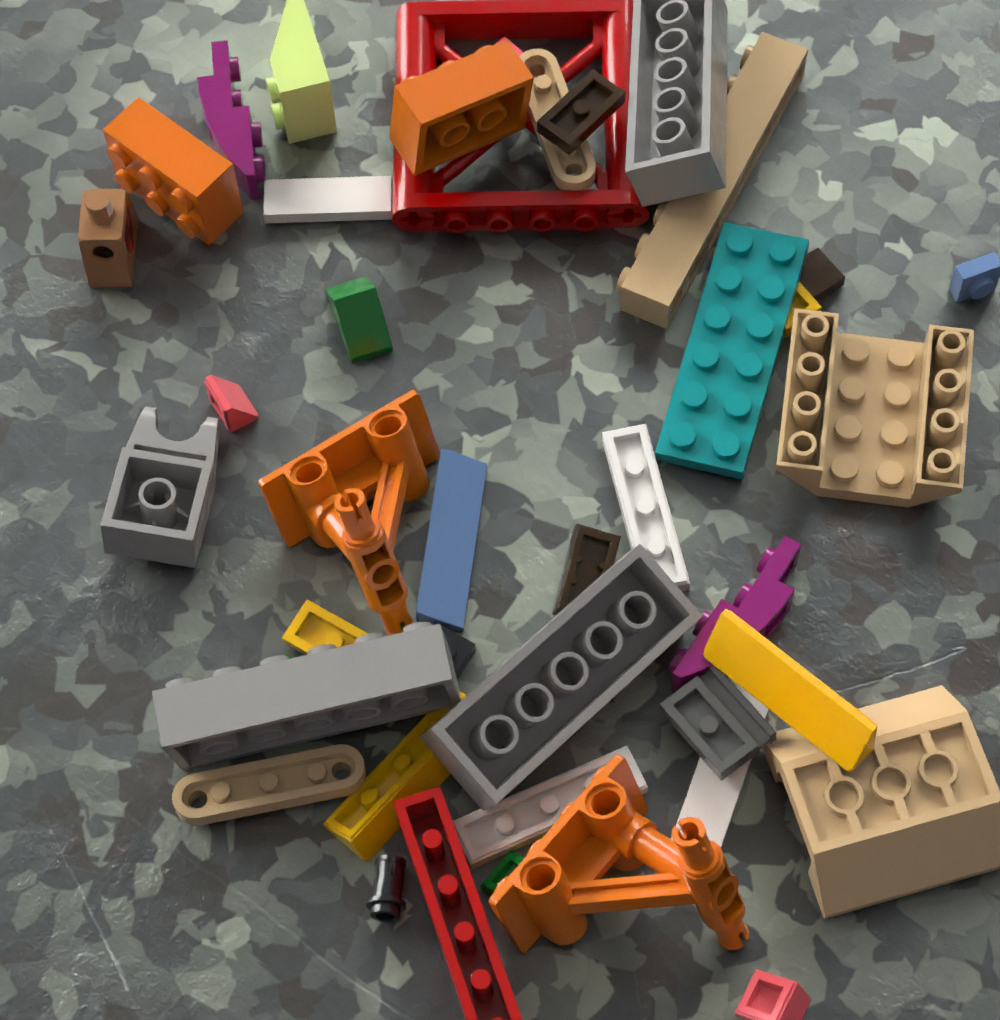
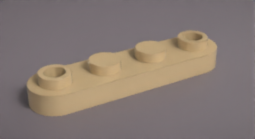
(545, 93)
(269, 784)

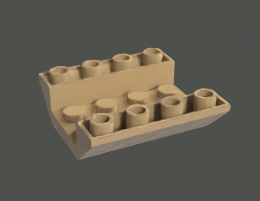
(875, 412)
(905, 816)

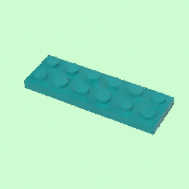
(732, 351)

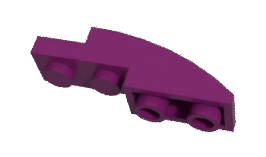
(230, 122)
(758, 605)

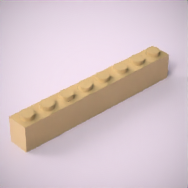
(690, 225)

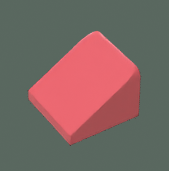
(230, 403)
(772, 999)

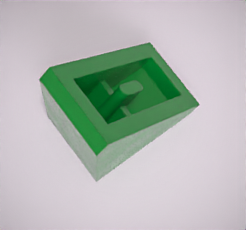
(359, 318)

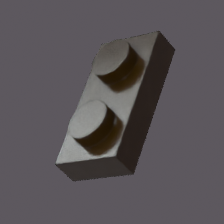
(581, 112)

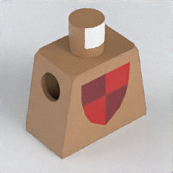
(111, 222)

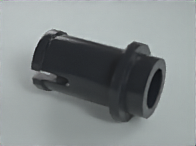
(387, 900)

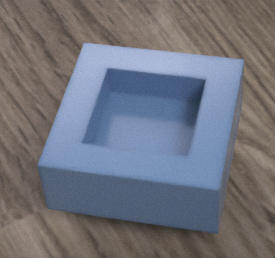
(975, 277)

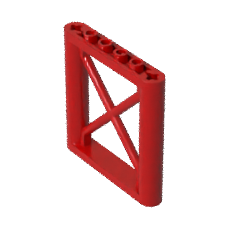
(420, 39)

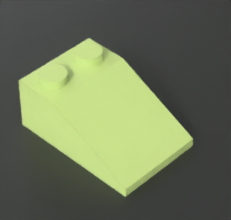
(299, 78)

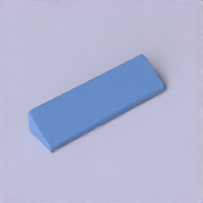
(451, 541)

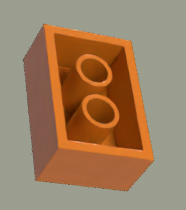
(460, 106)
(173, 171)

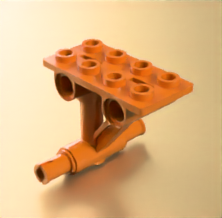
(328, 491)
(606, 829)

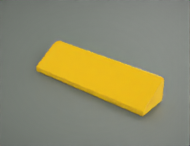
(790, 691)
(368, 816)

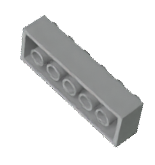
(677, 99)
(560, 677)
(306, 696)

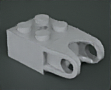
(161, 493)

